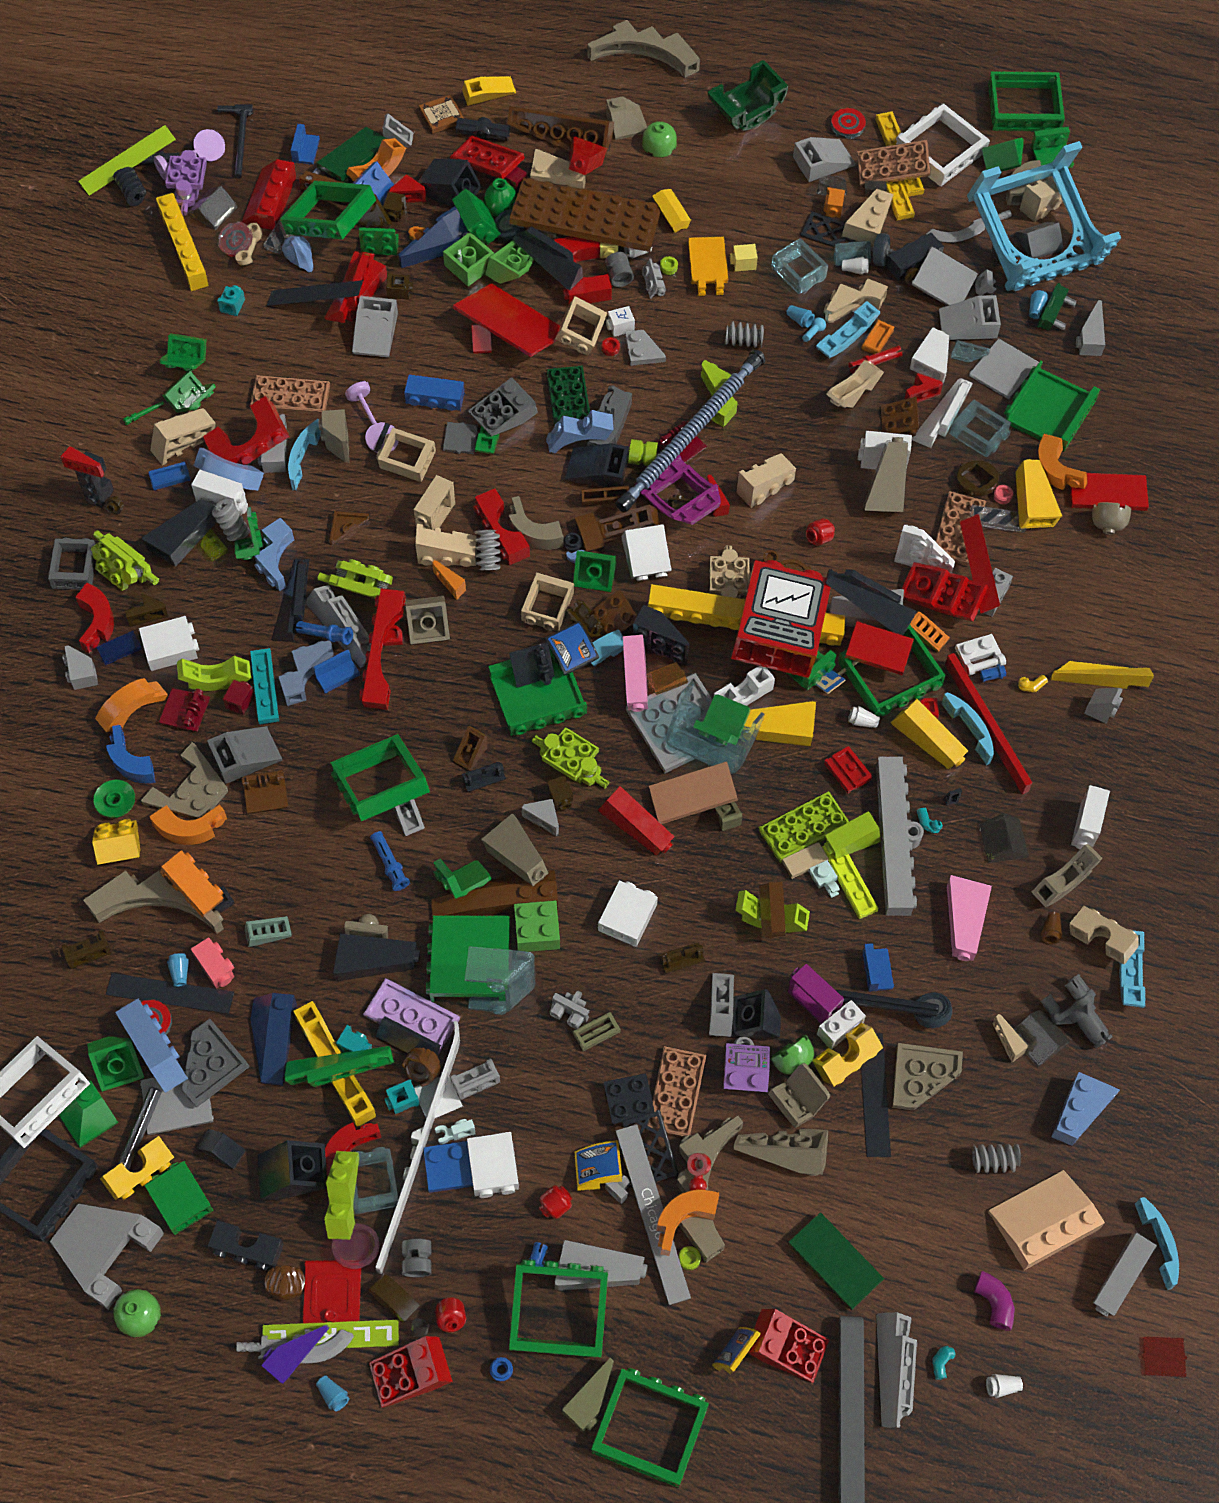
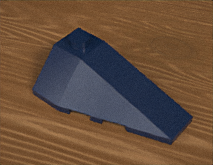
(435, 240)
(272, 1031)

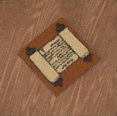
(440, 113)

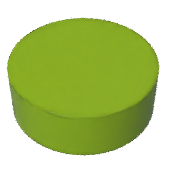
(668, 265)
(689, 1258)

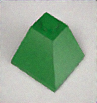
(114, 1062)
(87, 1116)

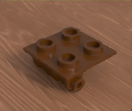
(900, 417)
(615, 613)
(265, 791)

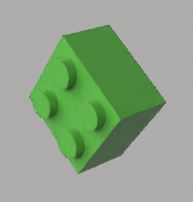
(467, 258)
(537, 926)

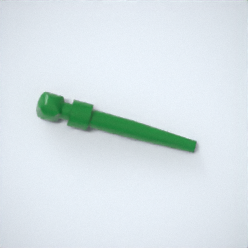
(135, 416)

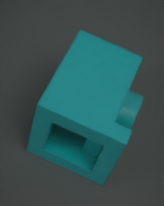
(234, 298)
(352, 1041)
(405, 1091)

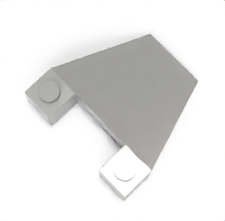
(94, 1239)

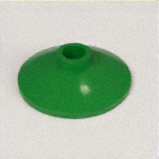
(112, 791)

